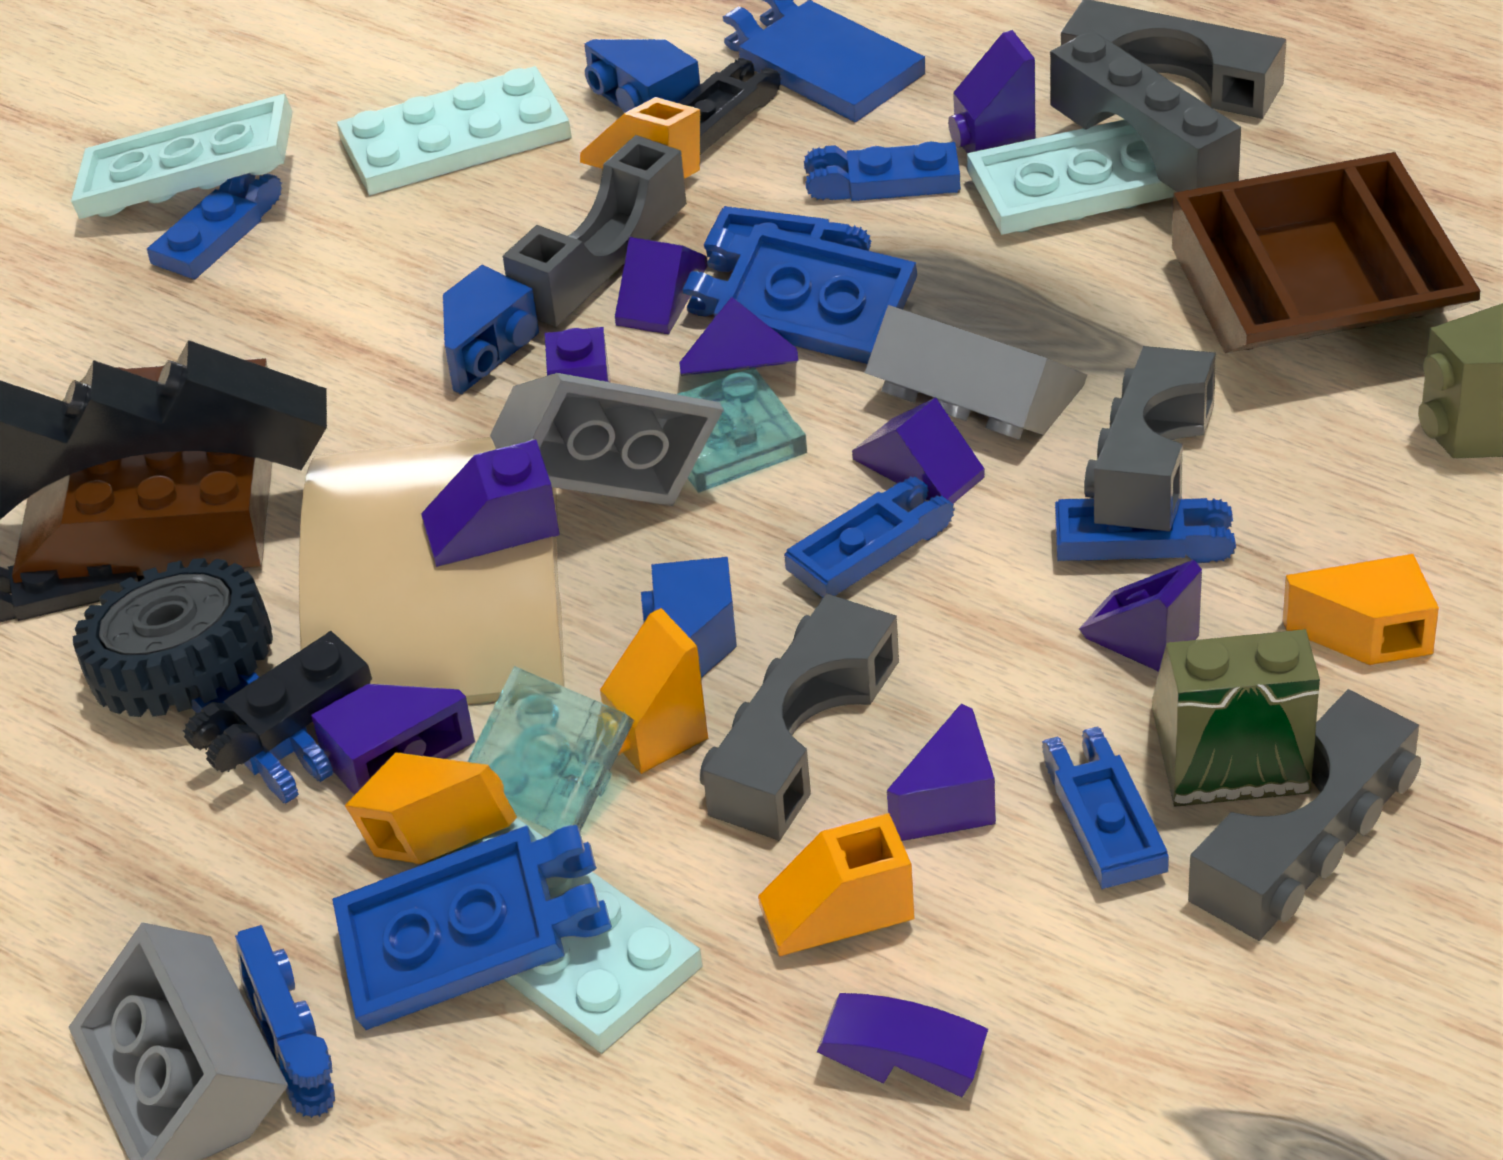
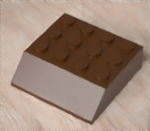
(1316, 253)
(148, 512)

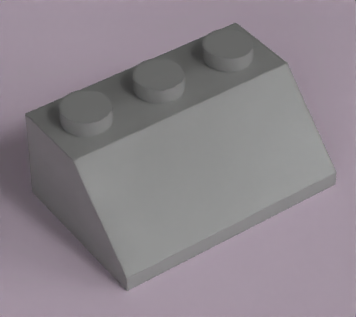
(971, 374)
(609, 435)
(176, 1049)

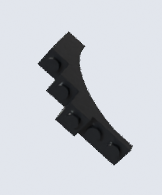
(197, 405)

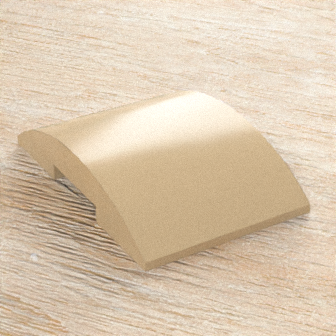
(379, 590)

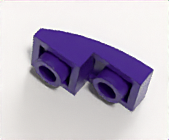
(886, 1032)

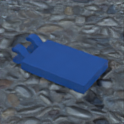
(824, 56)
(804, 287)
(464, 921)

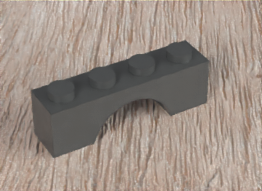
(1233, 65)
(1184, 135)
(636, 198)
(1137, 462)
(835, 660)
(1261, 865)

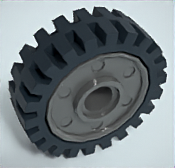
(173, 637)

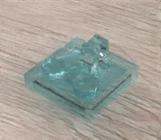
(750, 432)
(550, 749)

